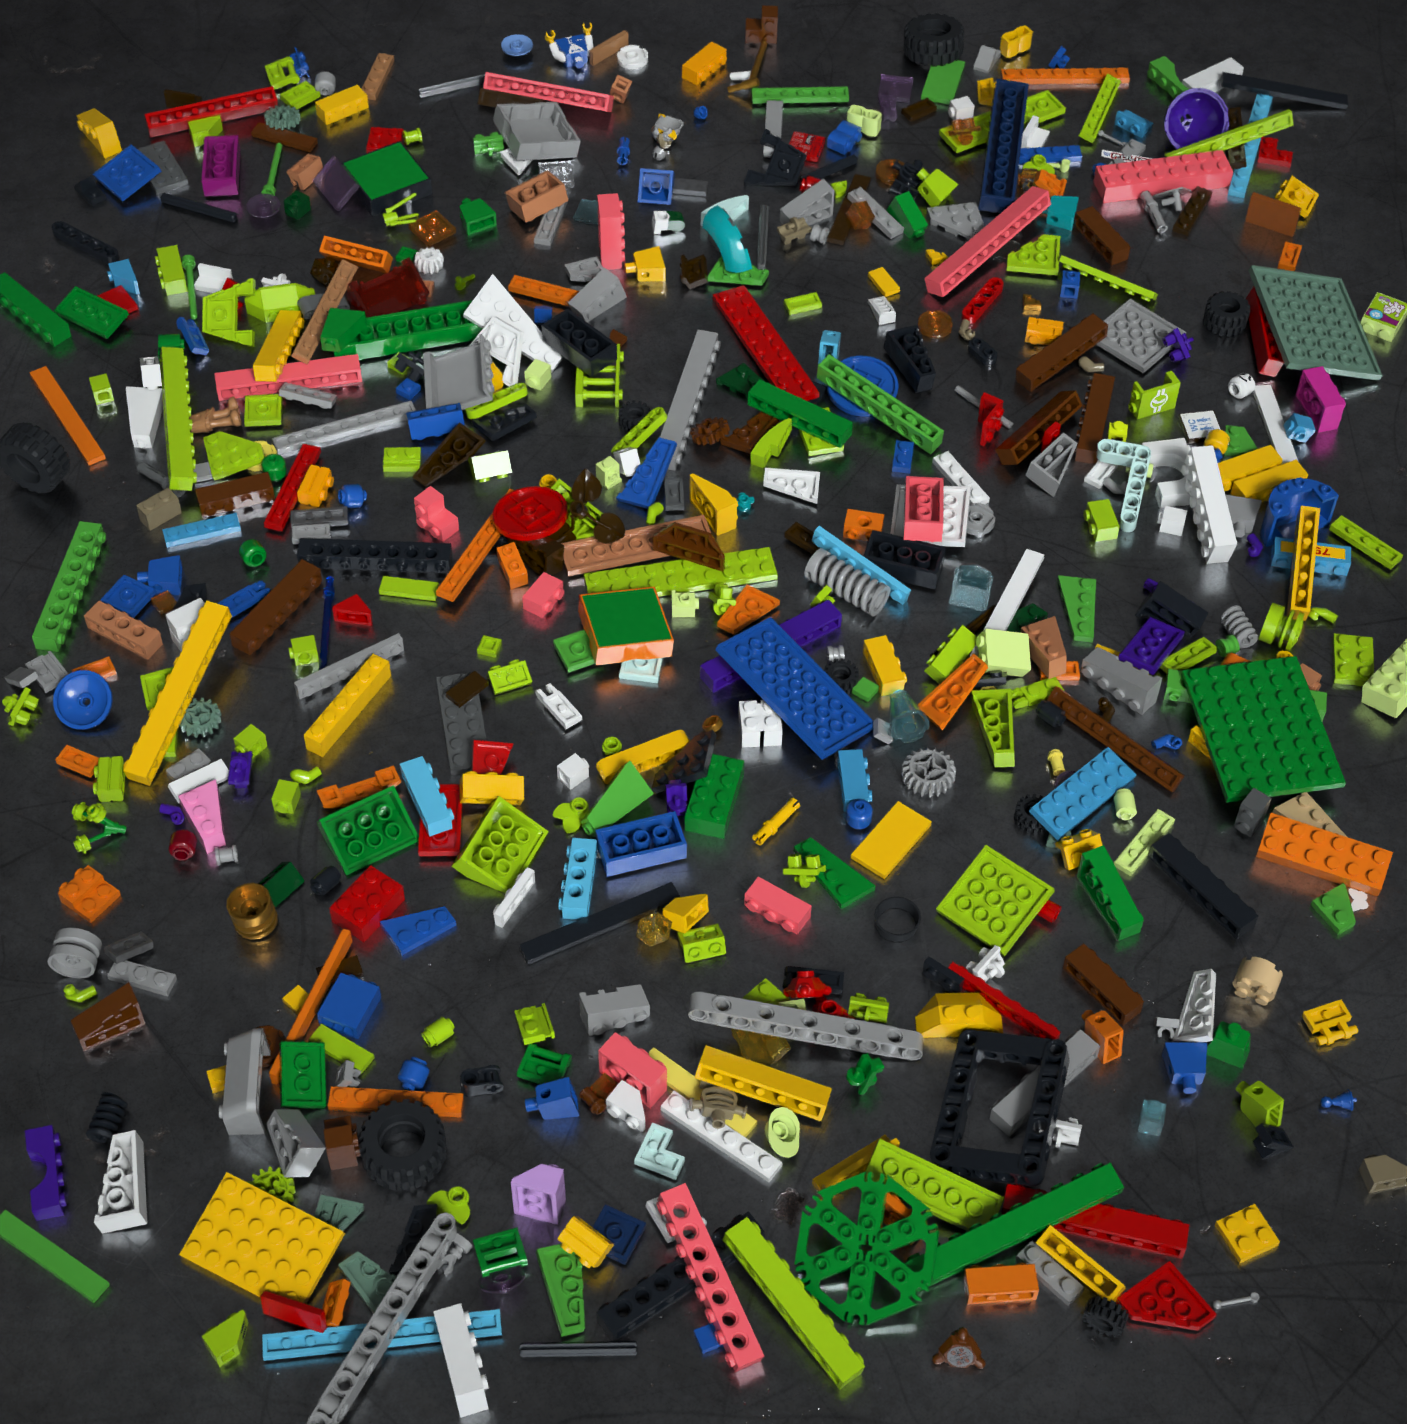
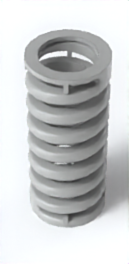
(848, 577)

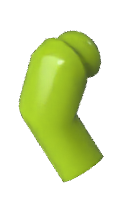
(654, 510)
(303, 776)

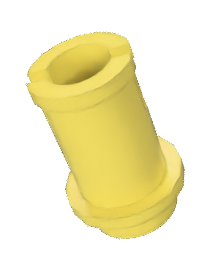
(1055, 758)

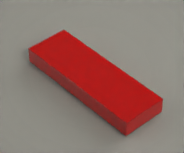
(293, 1311)

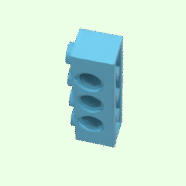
(585, 851)

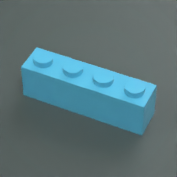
(426, 796)

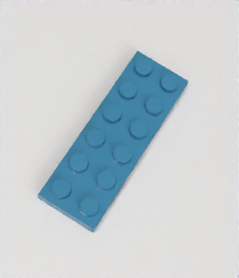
(1082, 793)

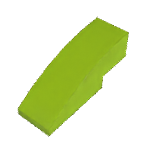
(771, 443)

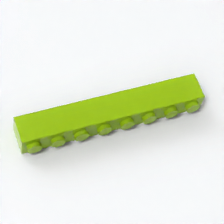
(794, 1303)

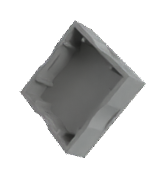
(536, 131)

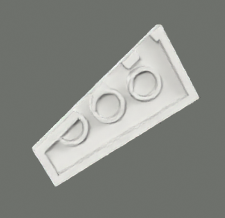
(1198, 1009)

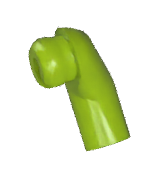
(1324, 613)
(79, 995)

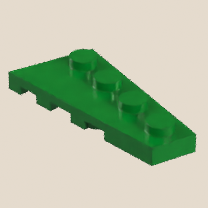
(839, 879)

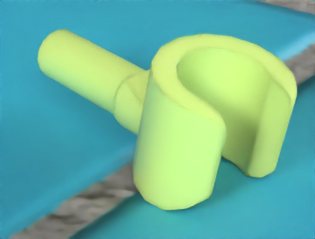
(1064, 166)

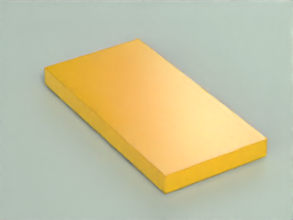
(891, 840)

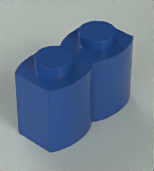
(844, 137)

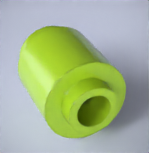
(438, 1031)

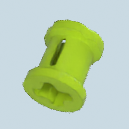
(412, 136)

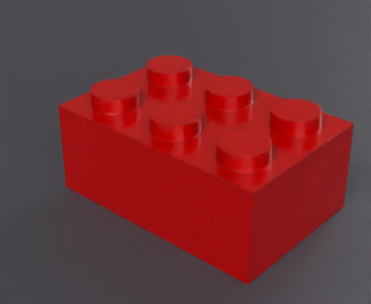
(367, 903)

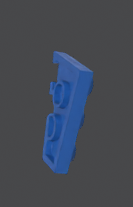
(417, 928)

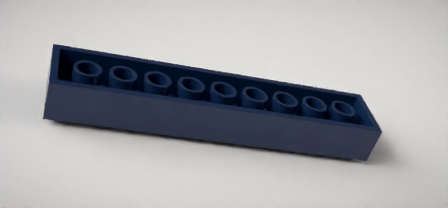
(1003, 146)

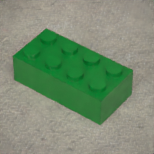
(715, 797)

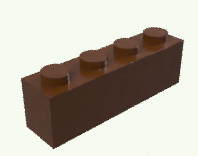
(1101, 235)
(235, 494)
(1103, 984)

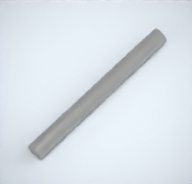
(976, 402)

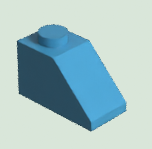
(122, 274)

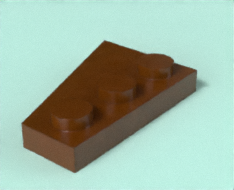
(749, 435)

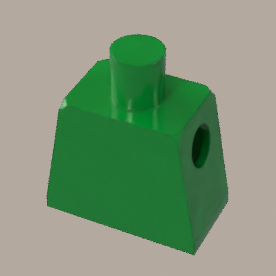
(476, 216)
(1230, 1044)

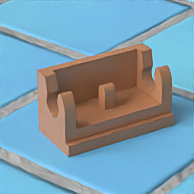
(305, 171)

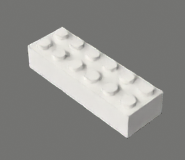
(1209, 505)

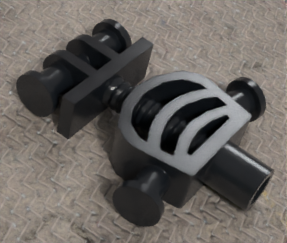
(906, 178)

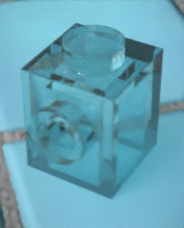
(1152, 1117)

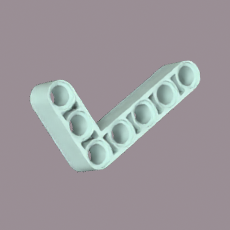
(1135, 480)

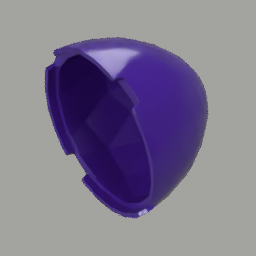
(1207, 117)

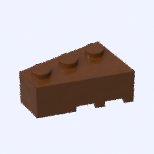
(108, 1018)

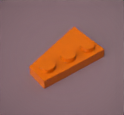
(749, 607)

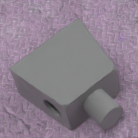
(1243, 513)

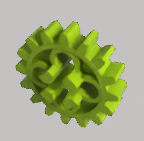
(283, 1185)

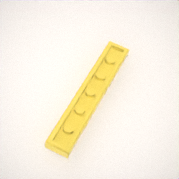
(688, 1087)

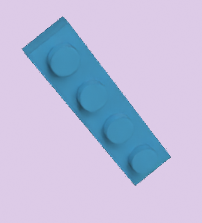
(201, 530)

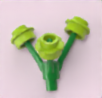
(97, 814)

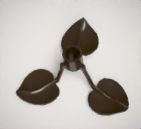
(585, 489)

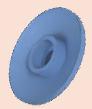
(516, 45)

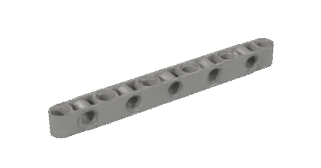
(805, 1026)
(385, 1322)

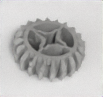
(938, 779)

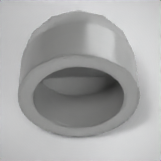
(658, 153)

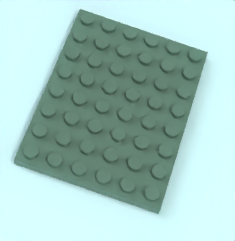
(1314, 322)

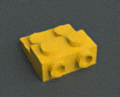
(1297, 194)

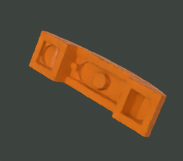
(345, 796)

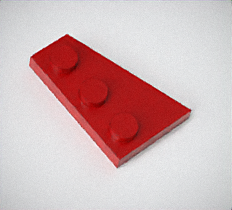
(489, 756)

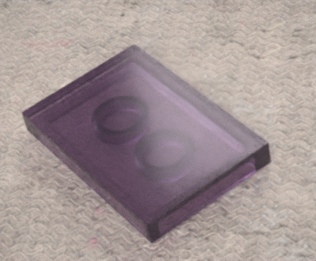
(336, 183)

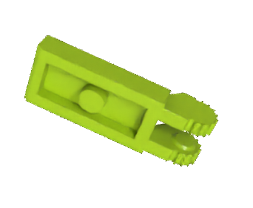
(1034, 692)

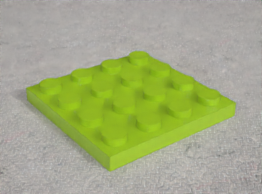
(995, 900)

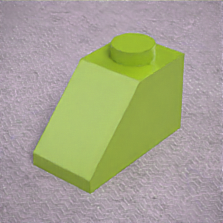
(204, 127)

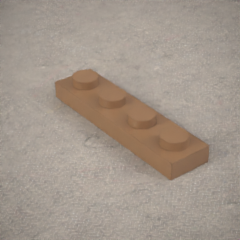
(377, 75)

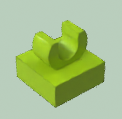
(822, 596)

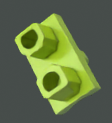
(722, 598)
(18, 714)
(812, 867)
(868, 1009)

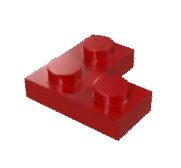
(1270, 155)

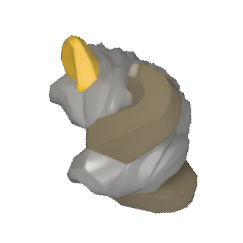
(666, 130)

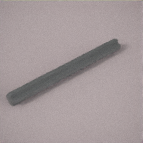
(762, 237)

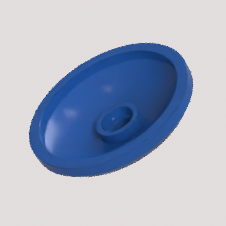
(71, 697)

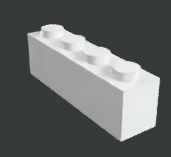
(1211, 77)

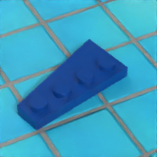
(649, 476)

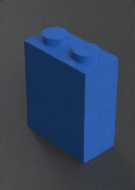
(349, 1005)

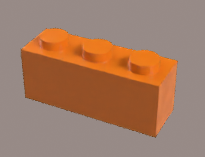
(1000, 1283)

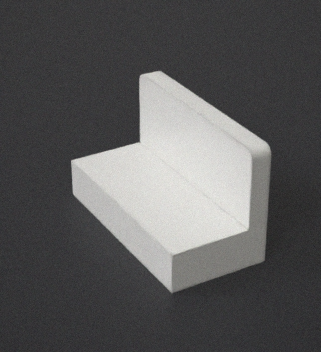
(1033, 136)
(211, 278)

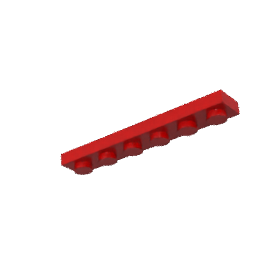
(288, 495)
(1005, 1006)

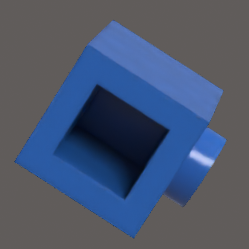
(1070, 284)

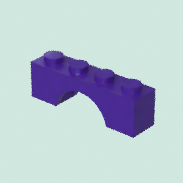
(47, 1197)

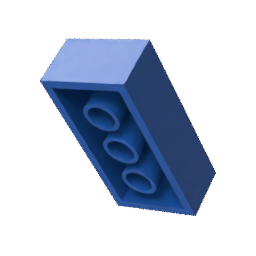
(641, 843)

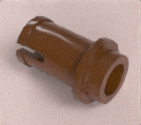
(596, 1104)

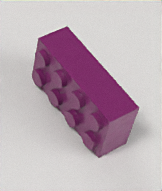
(221, 165)

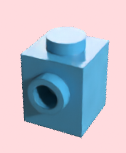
(1299, 427)

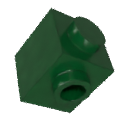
(297, 204)

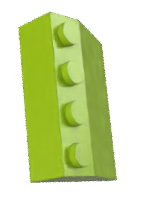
(500, 846)

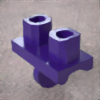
(1180, 343)
(240, 769)
(676, 797)

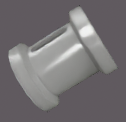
(226, 854)

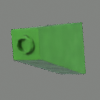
(619, 797)

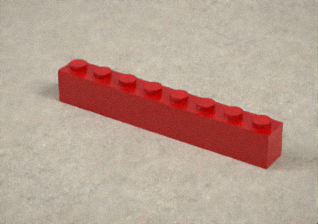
(227, 107)
(1114, 1225)

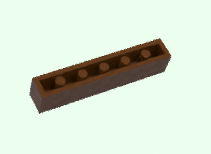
(1061, 352)
(1094, 417)
(1030, 434)
(276, 607)

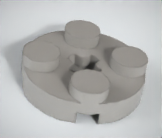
(986, 521)

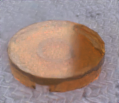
(885, 172)
(935, 324)

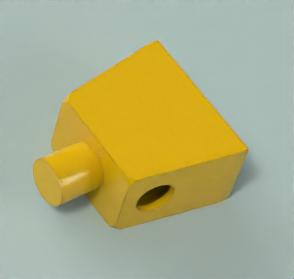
(647, 265)

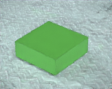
(865, 689)

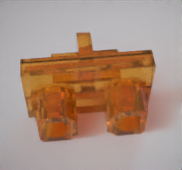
(964, 128)

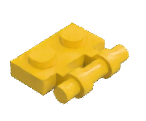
(1328, 1016)

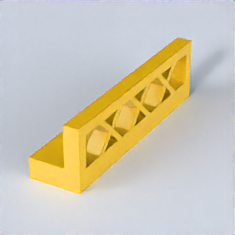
(850, 1166)

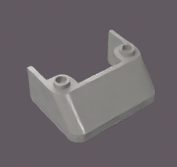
(243, 1082)

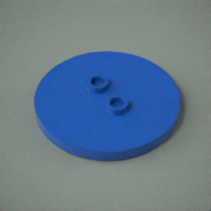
(874, 371)

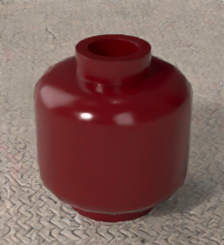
(182, 844)

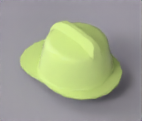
(783, 1132)

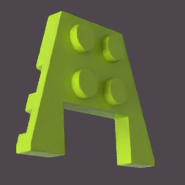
(221, 314)

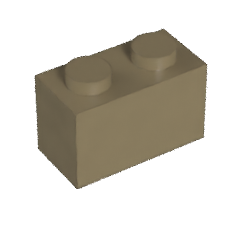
(158, 509)

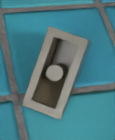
(1382, 1173)

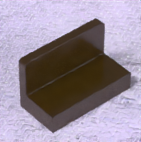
(176, 98)

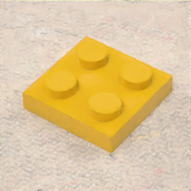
(1247, 1233)

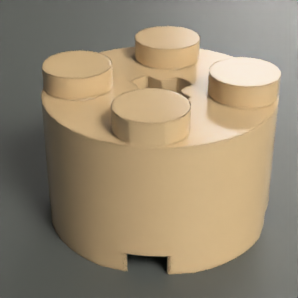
(1257, 980)

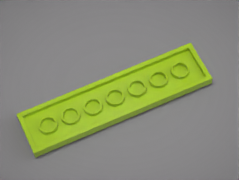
(1042, 105)

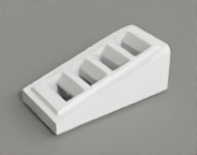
(882, 310)

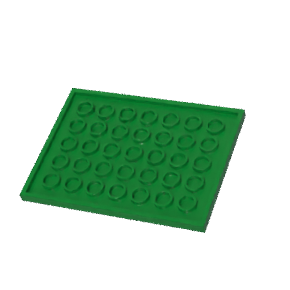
(1262, 728)

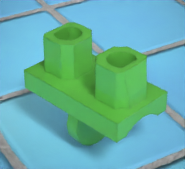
(488, 144)

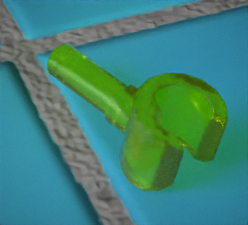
(461, 282)

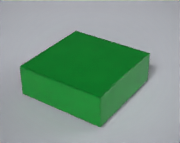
(405, 253)

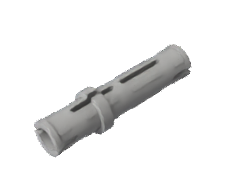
(1152, 208)

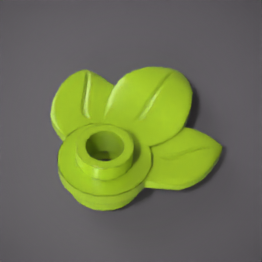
(1039, 162)
(570, 815)
(447, 1204)

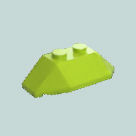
(272, 299)
(583, 527)

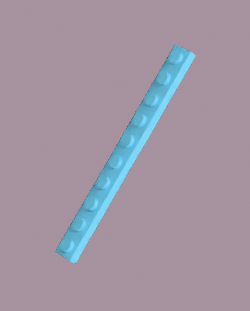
(1241, 176)
(343, 1338)

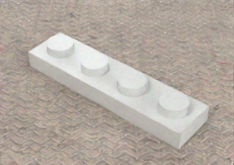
(959, 477)

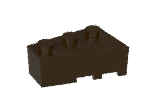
(541, 554)

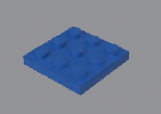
(127, 172)

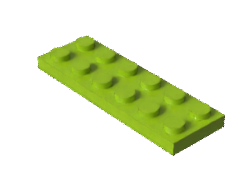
(939, 1189)

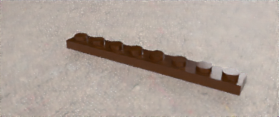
(1117, 740)

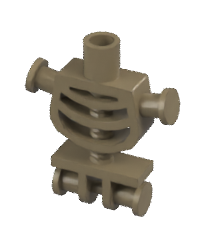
(717, 1103)

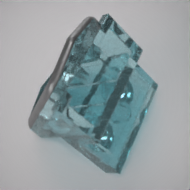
(971, 587)

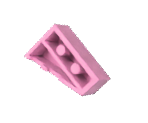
(204, 814)

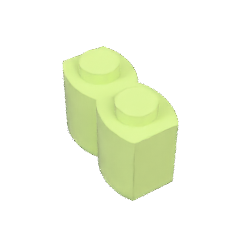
(867, 119)

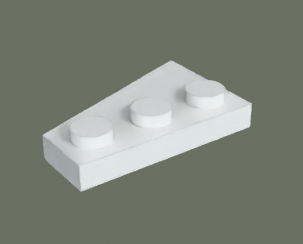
(793, 482)

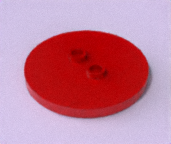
(530, 513)

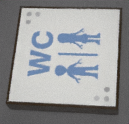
(1197, 425)

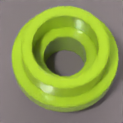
(611, 742)

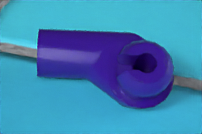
(1256, 545)
(175, 813)

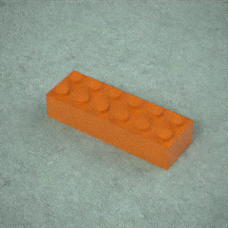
(1324, 854)

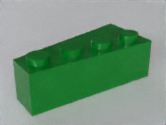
(1109, 893)

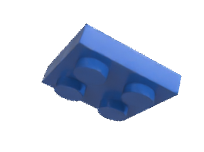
(128, 595)

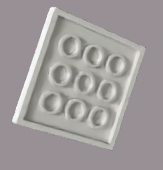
(955, 515)

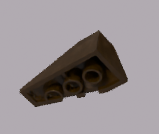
(453, 451)

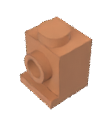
(620, 89)

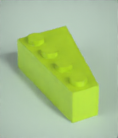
(995, 719)

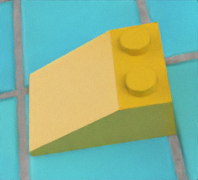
(714, 503)

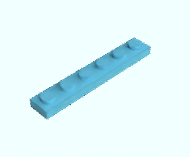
(836, 547)

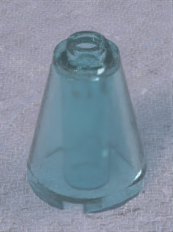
(906, 718)

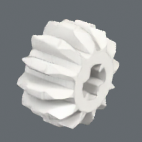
(429, 260)

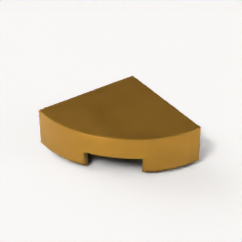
(1030, 303)

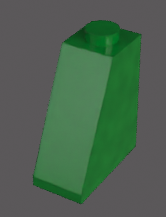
(907, 213)
(341, 328)

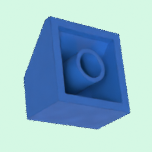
(656, 186)

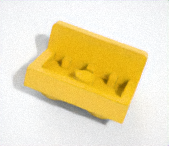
(1074, 846)

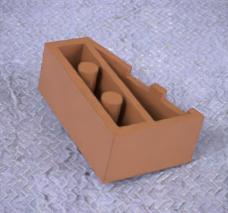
(1047, 646)

